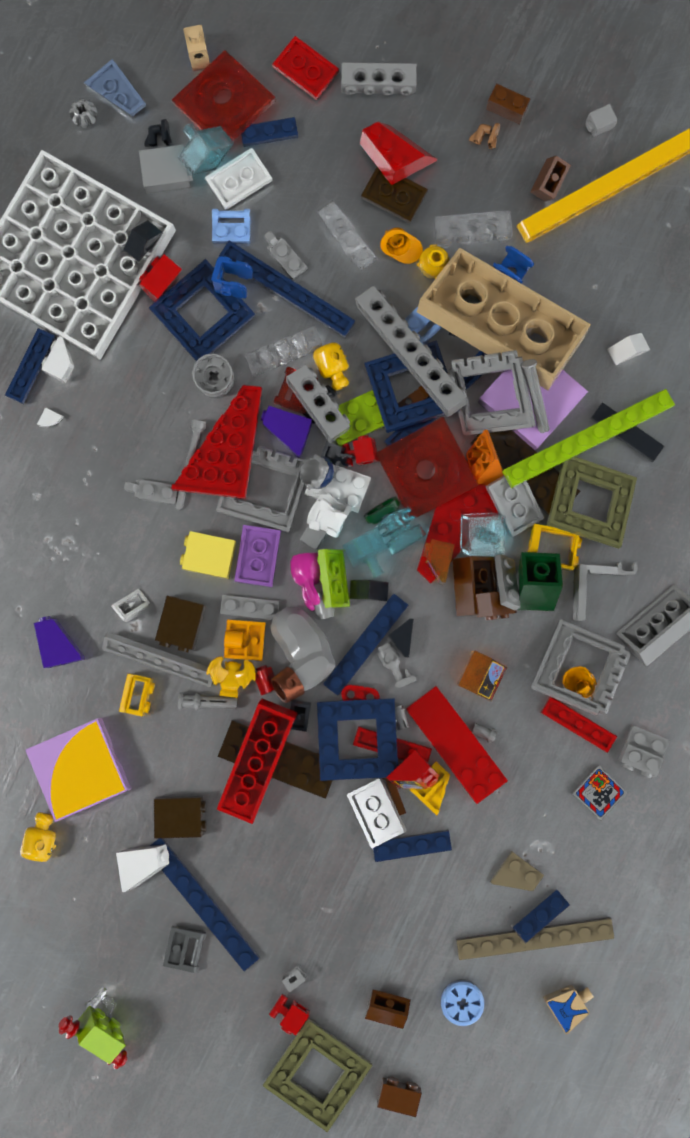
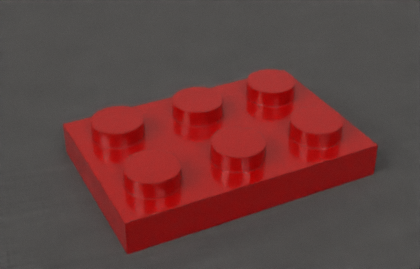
(305, 67)

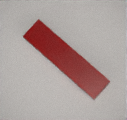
(578, 724)
(368, 740)

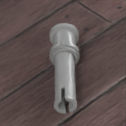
(197, 701)

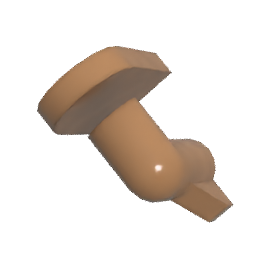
(478, 136)

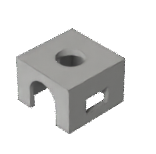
(299, 978)

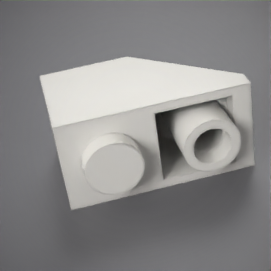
(59, 362)

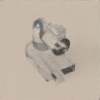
(106, 1000)

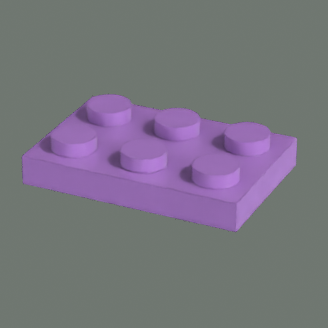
(257, 556)

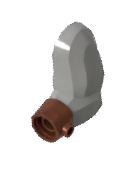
(306, 651)

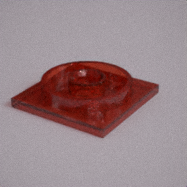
(247, 100)
(438, 446)

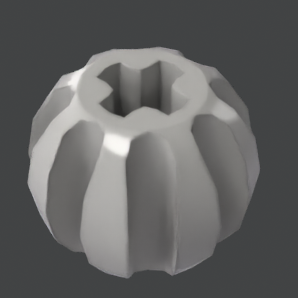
(83, 113)

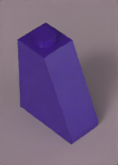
(288, 428)
(55, 644)

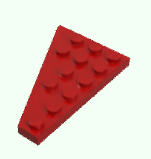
(226, 455)
(447, 521)

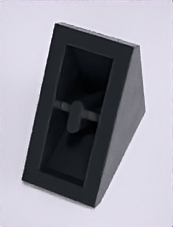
(142, 239)
(368, 590)
(402, 637)
(302, 718)

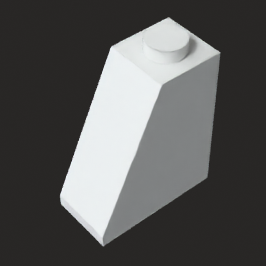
(140, 864)

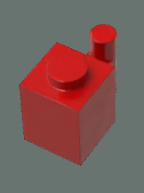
(364, 451)
(263, 679)
(293, 1016)

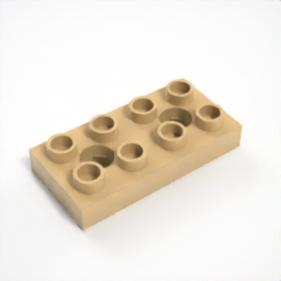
(503, 317)

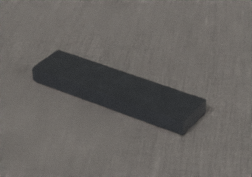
(633, 437)

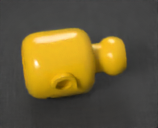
(433, 261)
(331, 364)
(39, 840)

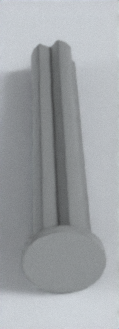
(535, 394)

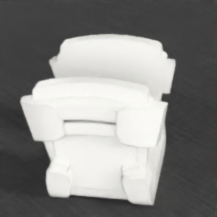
(328, 515)

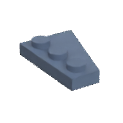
(116, 88)

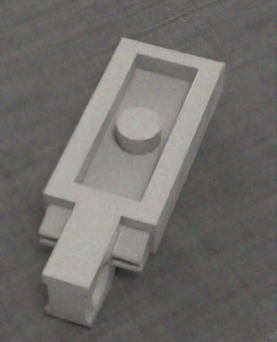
(285, 256)
(152, 491)

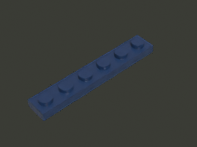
(365, 644)

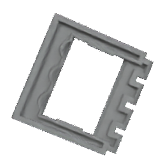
(495, 420)
(261, 514)
(555, 657)

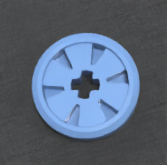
(468, 1013)

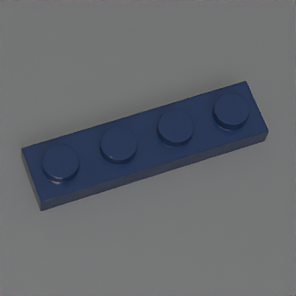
(30, 366)
(413, 846)

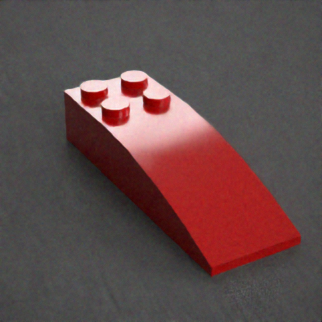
(456, 745)
(256, 760)

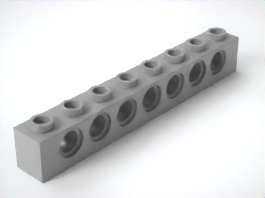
(447, 402)

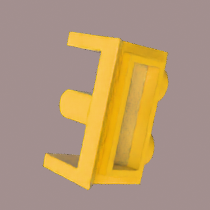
(136, 695)

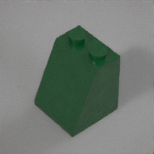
(539, 581)

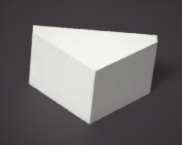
(628, 348)
(131, 605)

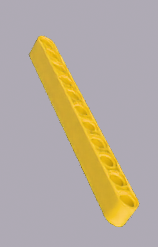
(605, 187)

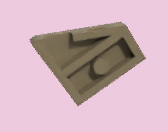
(517, 874)

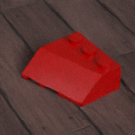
(393, 152)

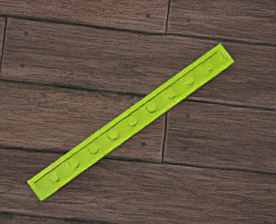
(588, 438)

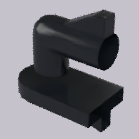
(151, 139)

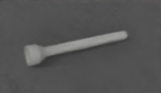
(197, 429)

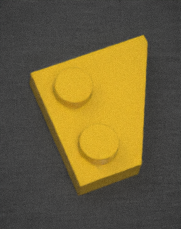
(433, 796)

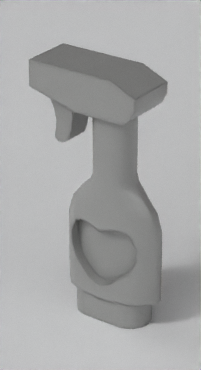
(391, 660)

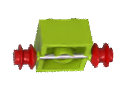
(97, 1035)

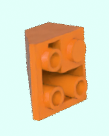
(484, 460)

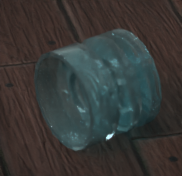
(400, 530)

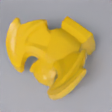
(231, 677)

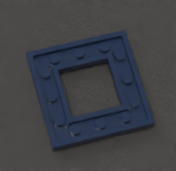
(167, 305)
(393, 416)
(330, 712)

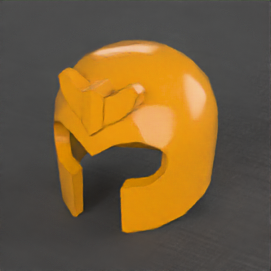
(580, 681)

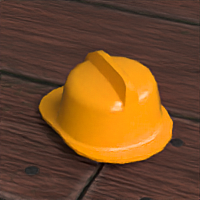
(401, 245)

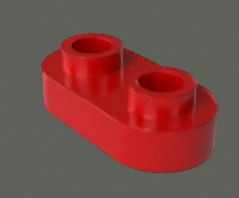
(360, 692)

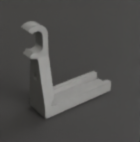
(580, 584)

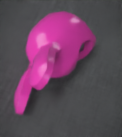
(307, 574)

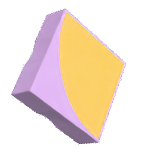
(78, 769)

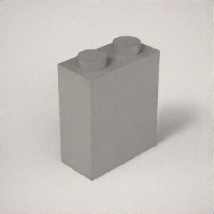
(163, 169)

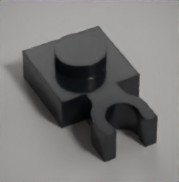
(336, 454)

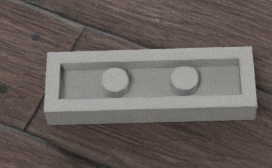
(507, 582)
(249, 607)

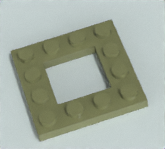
(561, 513)
(281, 1083)

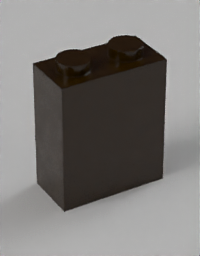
(180, 624)
(179, 817)

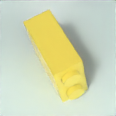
(208, 555)

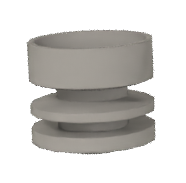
(209, 365)

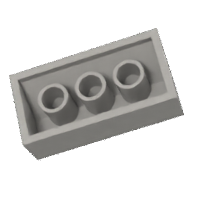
(657, 626)

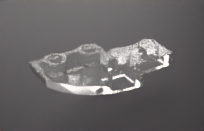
(346, 236)

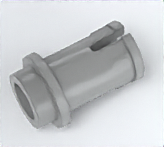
(401, 718)
(484, 732)

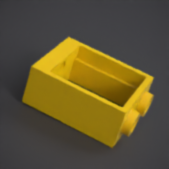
(576, 542)

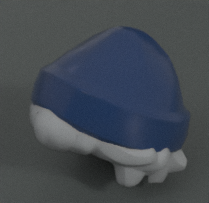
(317, 472)

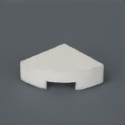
(49, 418)

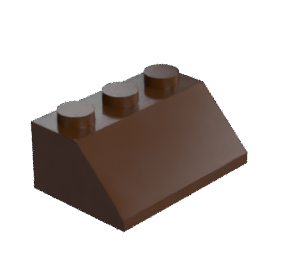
(472, 577)

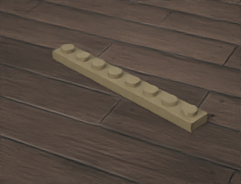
(547, 938)

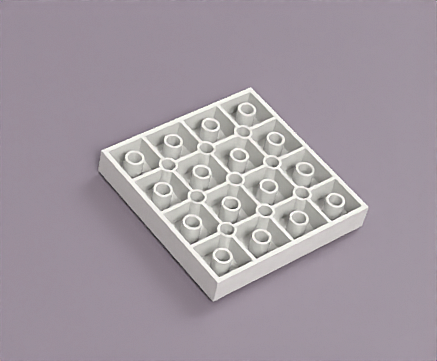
(67, 254)

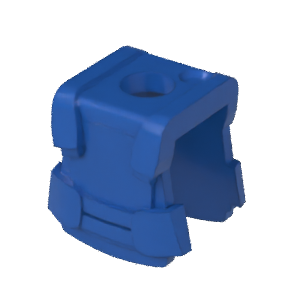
(516, 260)
(226, 265)

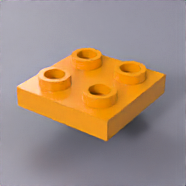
(244, 640)

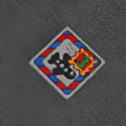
(599, 792)

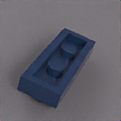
(270, 132)
(541, 916)

